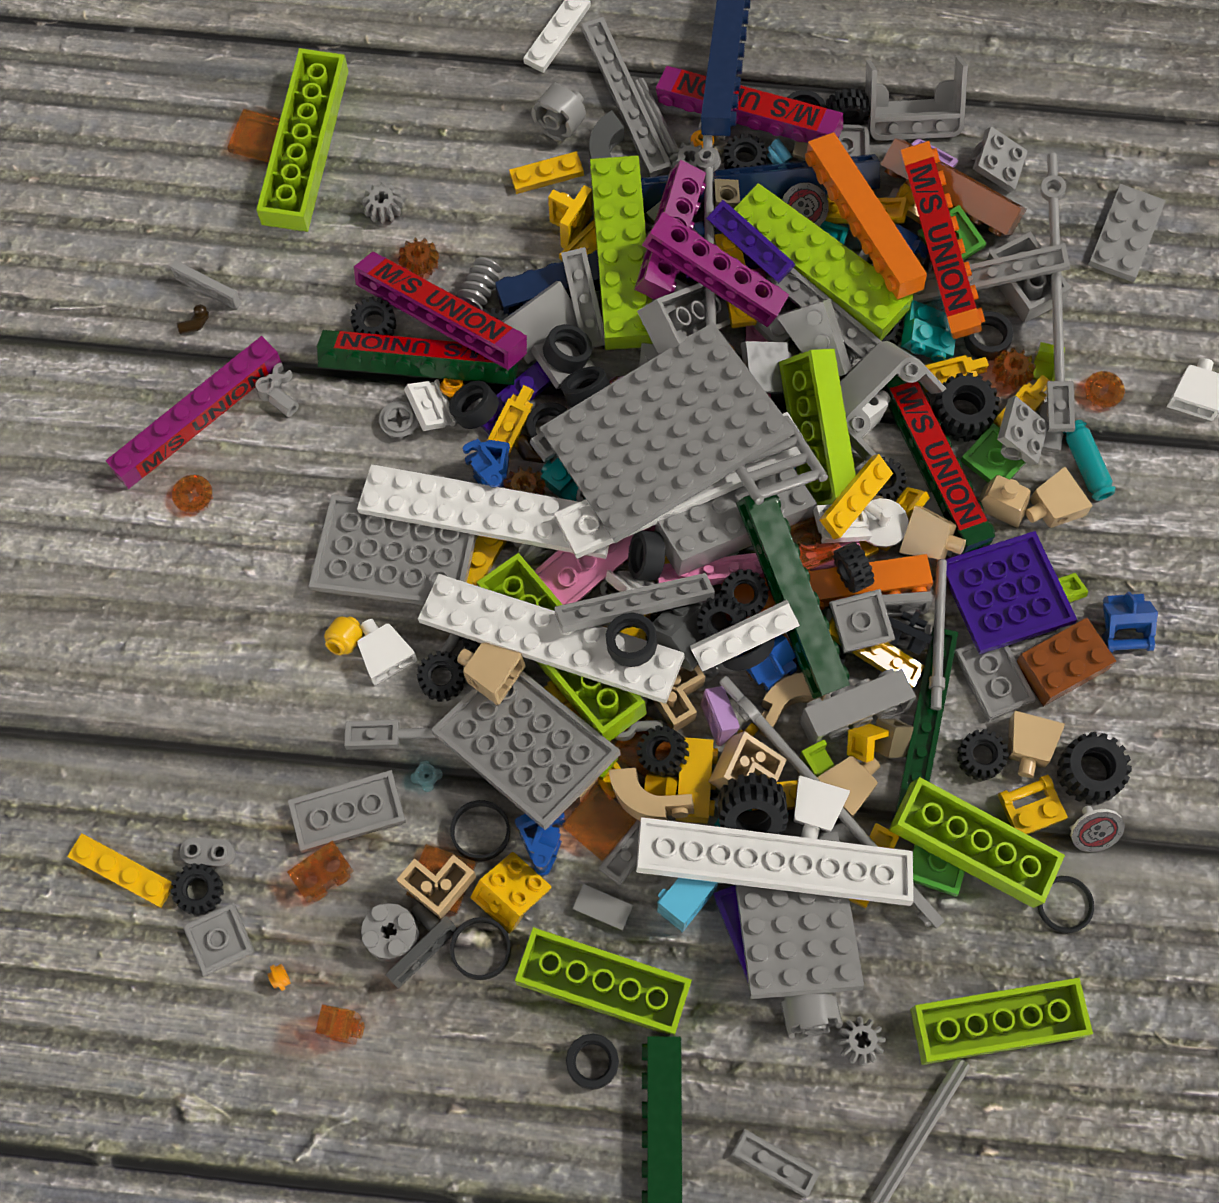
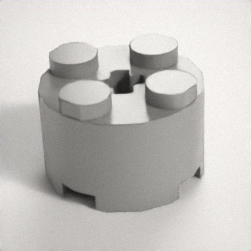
(559, 111)
(383, 918)
(811, 1014)

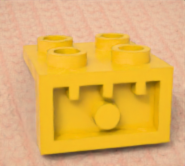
(509, 891)

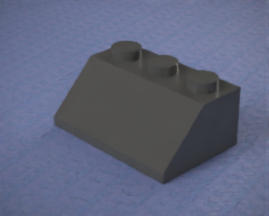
(679, 630)

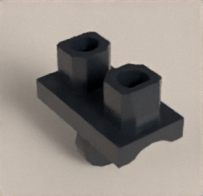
(919, 638)

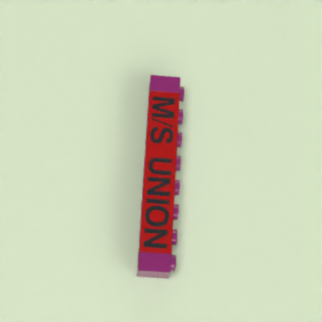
(755, 109)
(441, 310)
(193, 413)

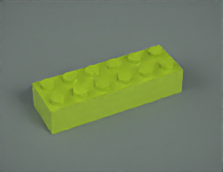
(818, 411)
(977, 842)
(603, 982)
(1001, 1021)

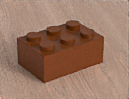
(1065, 661)

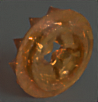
(1099, 380)
(187, 485)

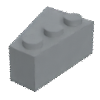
(817, 328)

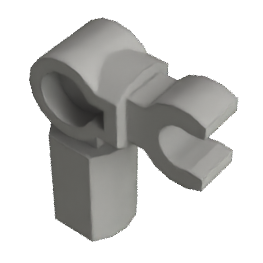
(268, 389)

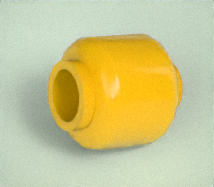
(343, 635)

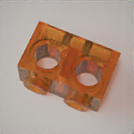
(317, 866)
(340, 1025)

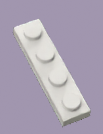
(556, 33)
(744, 635)

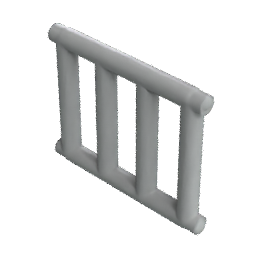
(806, 456)

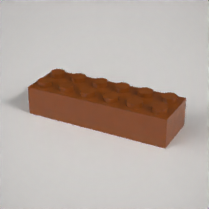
(974, 198)

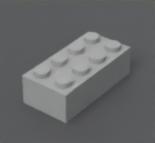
(680, 315)
(857, 707)

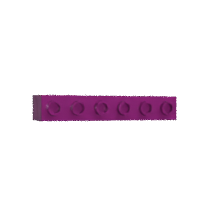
(681, 202)
(715, 269)

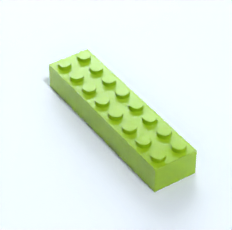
(302, 140)
(619, 248)
(825, 262)
(599, 704)

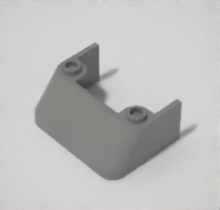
(917, 118)
(870, 377)

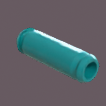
(1090, 461)

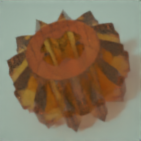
(419, 257)
(1013, 368)
(525, 478)

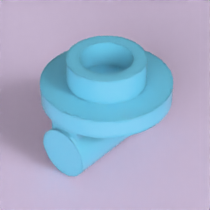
(778, 152)

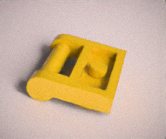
(1036, 814)

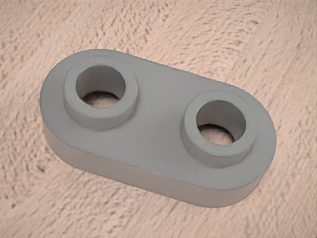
(207, 852)

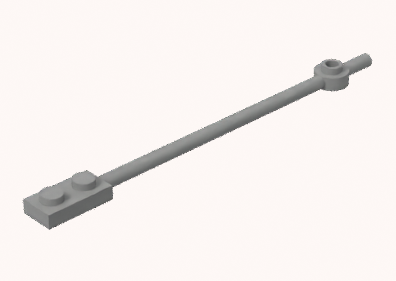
(709, 166)
(1059, 392)
(747, 711)
(386, 733)

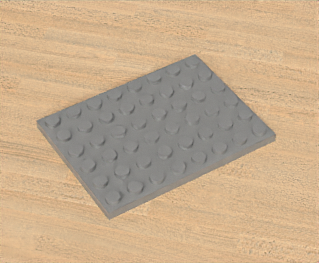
(666, 432)

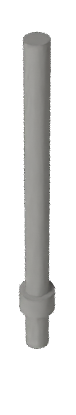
(937, 681)

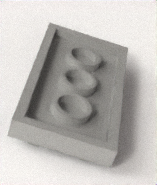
(1126, 233)
(346, 811)

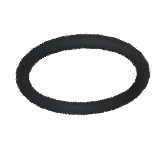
(1085, 922)

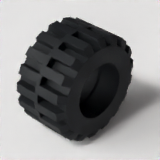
(972, 390)
(1104, 750)
(753, 793)

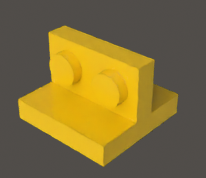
(570, 213)

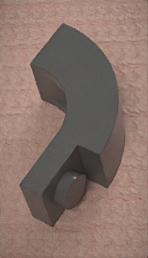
(605, 136)

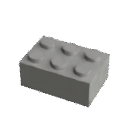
(1032, 295)

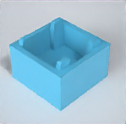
(684, 900)

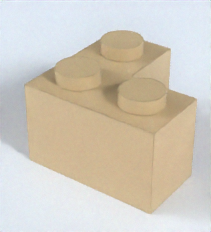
(679, 710)
(743, 756)
(439, 891)

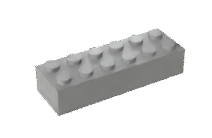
(717, 527)

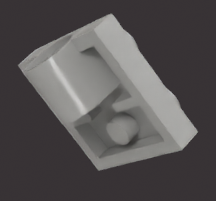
(999, 159)
(1022, 432)

